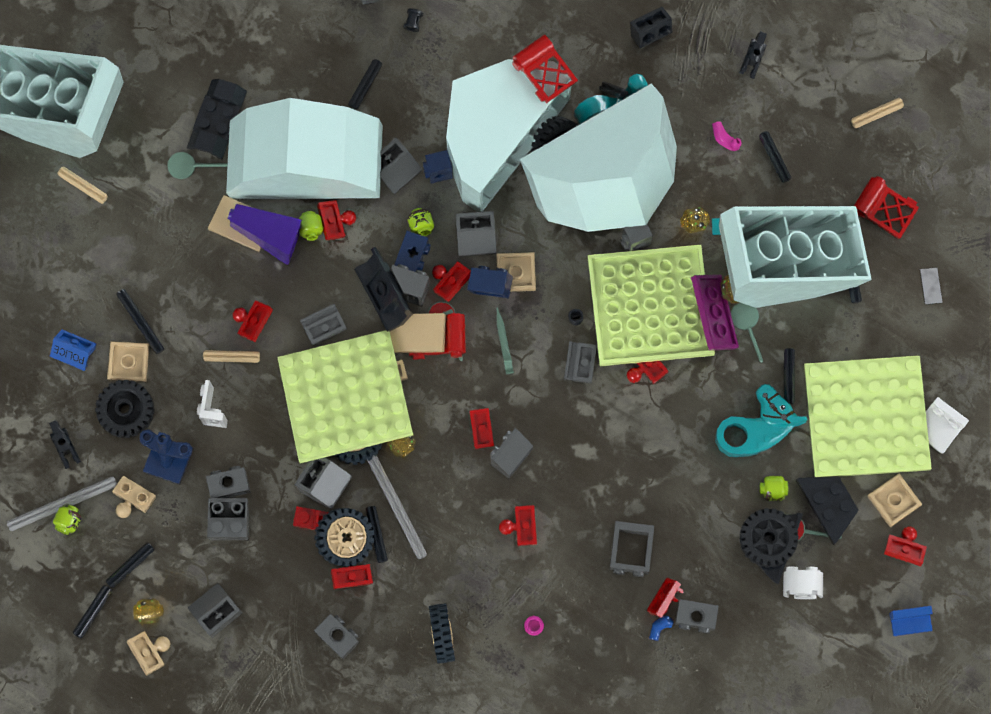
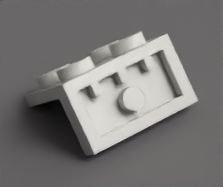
(208, 415)
(943, 424)

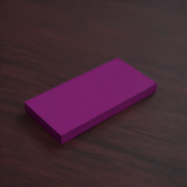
(714, 313)

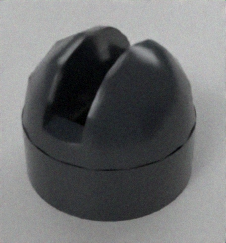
(575, 314)

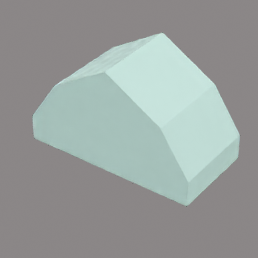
(57, 98)
(494, 126)
(303, 152)
(607, 168)
(792, 252)

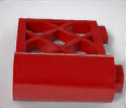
(533, 57)
(872, 198)
(454, 338)

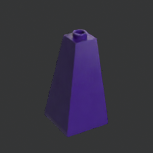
(269, 230)

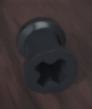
(413, 20)

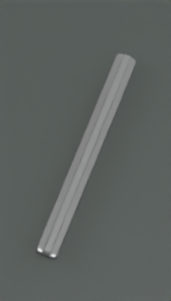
(53, 507)
(397, 507)

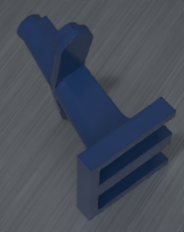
(167, 458)

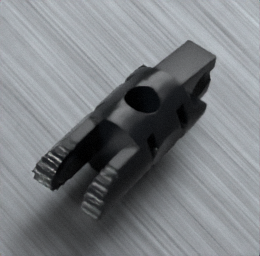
(754, 54)
(58, 437)

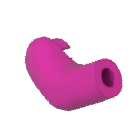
(725, 139)

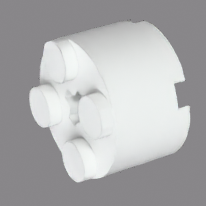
(803, 583)

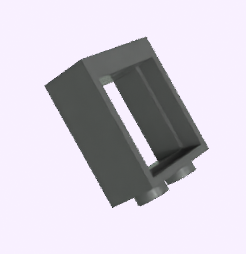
(632, 528)

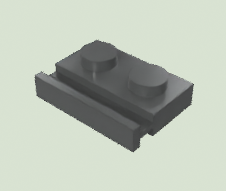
(323, 324)
(580, 362)

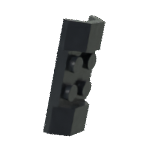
(213, 120)
(383, 291)

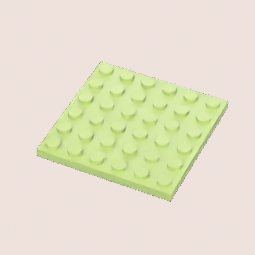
(647, 305)
(344, 396)
(867, 416)

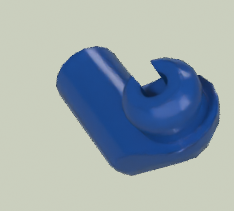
(658, 625)

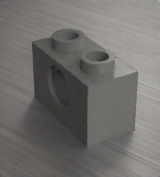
(636, 237)
(239, 487)
(707, 611)
(343, 646)

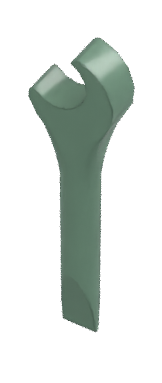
(504, 344)

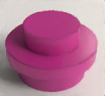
(533, 625)

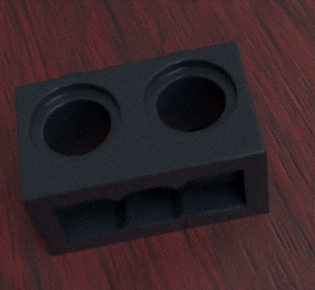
(651, 27)

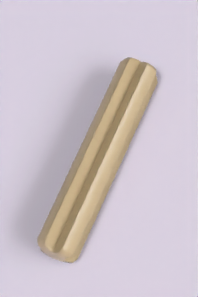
(877, 113)
(82, 184)
(231, 356)

